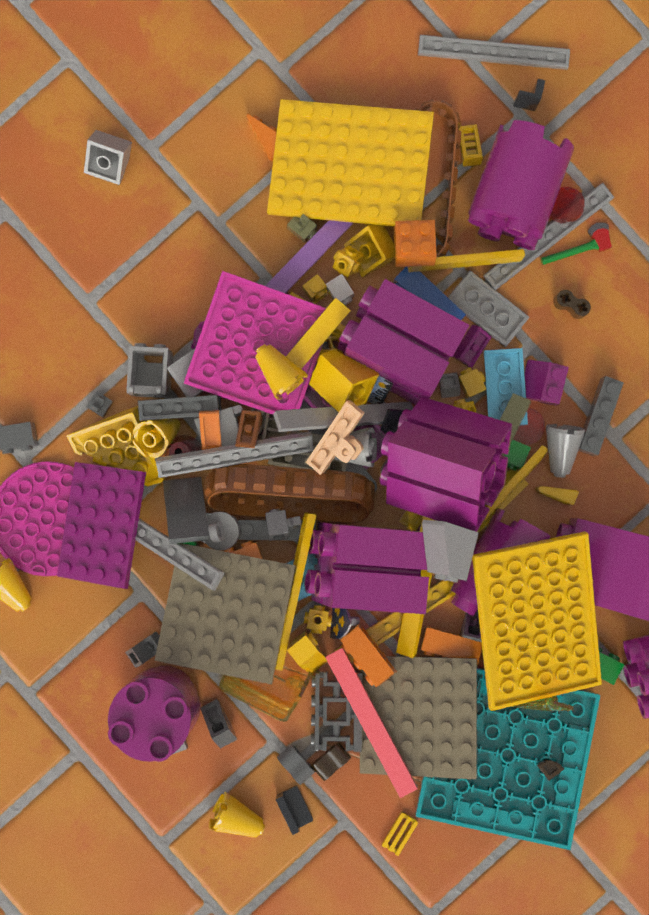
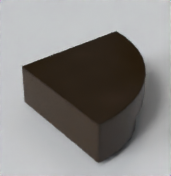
(550, 768)

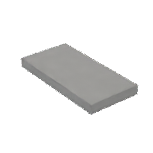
(488, 308)

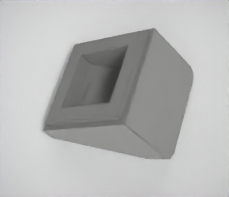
(449, 385)

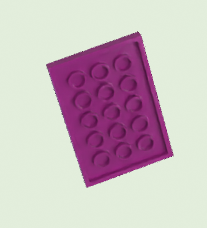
(101, 525)

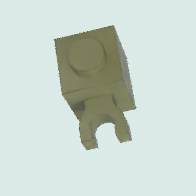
(302, 228)

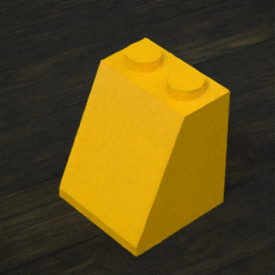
(342, 379)

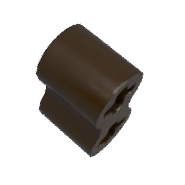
(572, 304)
(331, 761)

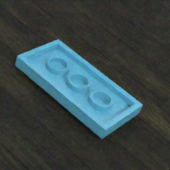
(503, 377)

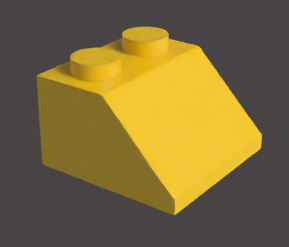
(376, 246)

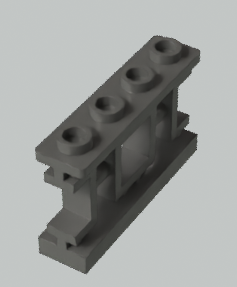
(177, 407)
(321, 711)

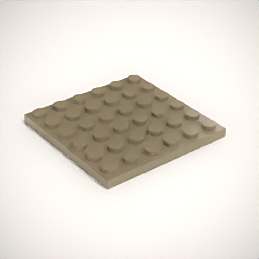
(227, 628)
(429, 716)

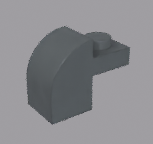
(144, 650)

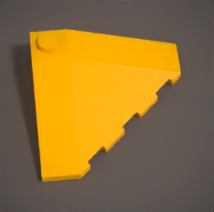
(112, 444)

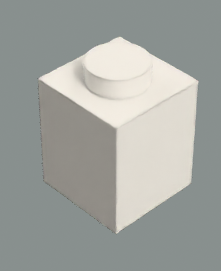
(340, 289)

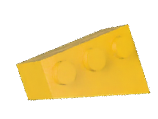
(306, 652)

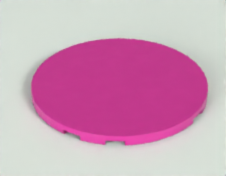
(34, 516)

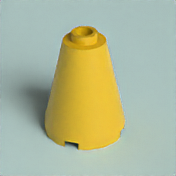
(279, 371)
(155, 436)
(12, 588)
(235, 818)

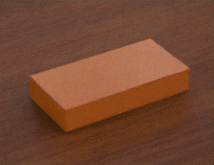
(210, 429)

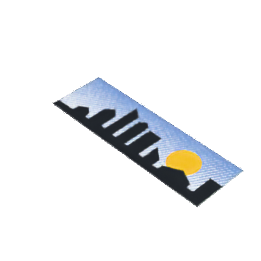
(380, 391)

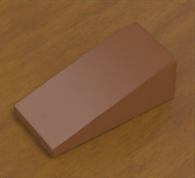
(248, 428)

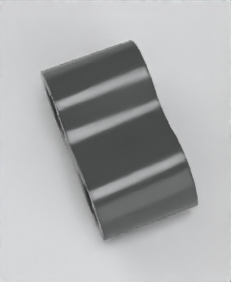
(296, 764)

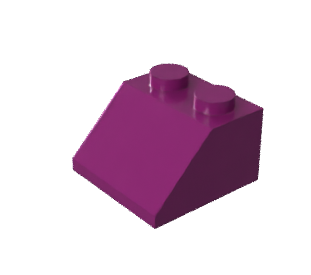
(544, 381)

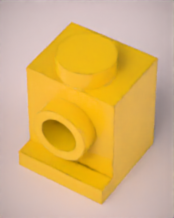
(315, 289)

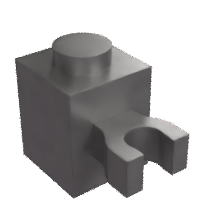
(278, 524)

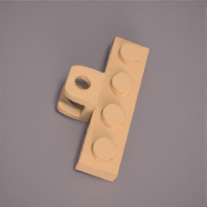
(338, 440)

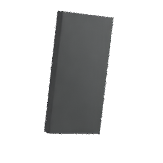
(185, 510)

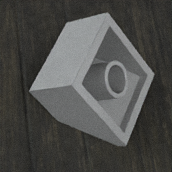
(107, 156)

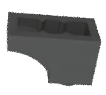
(218, 724)

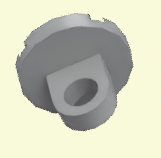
(223, 531)

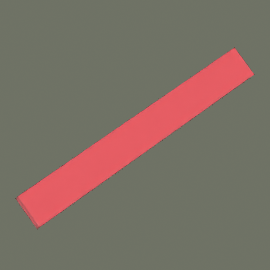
(371, 722)

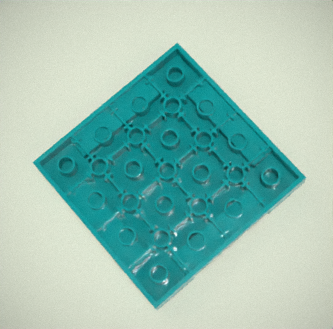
(510, 789)

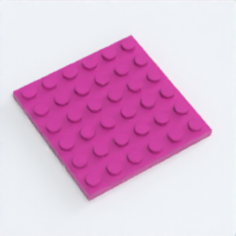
(236, 325)

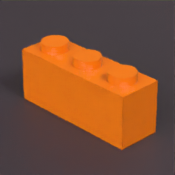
(449, 644)
(368, 656)

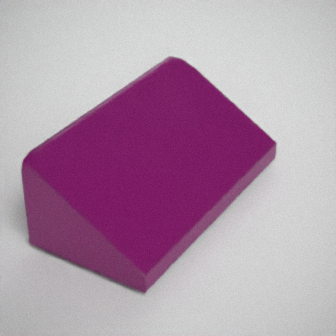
(472, 346)

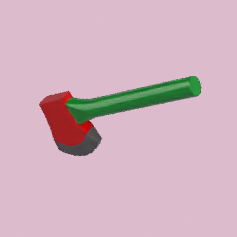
(601, 241)

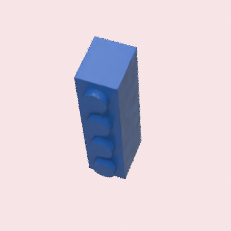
(423, 288)

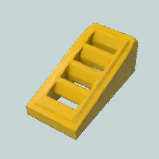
(470, 157)
(562, 495)

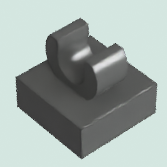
(99, 404)

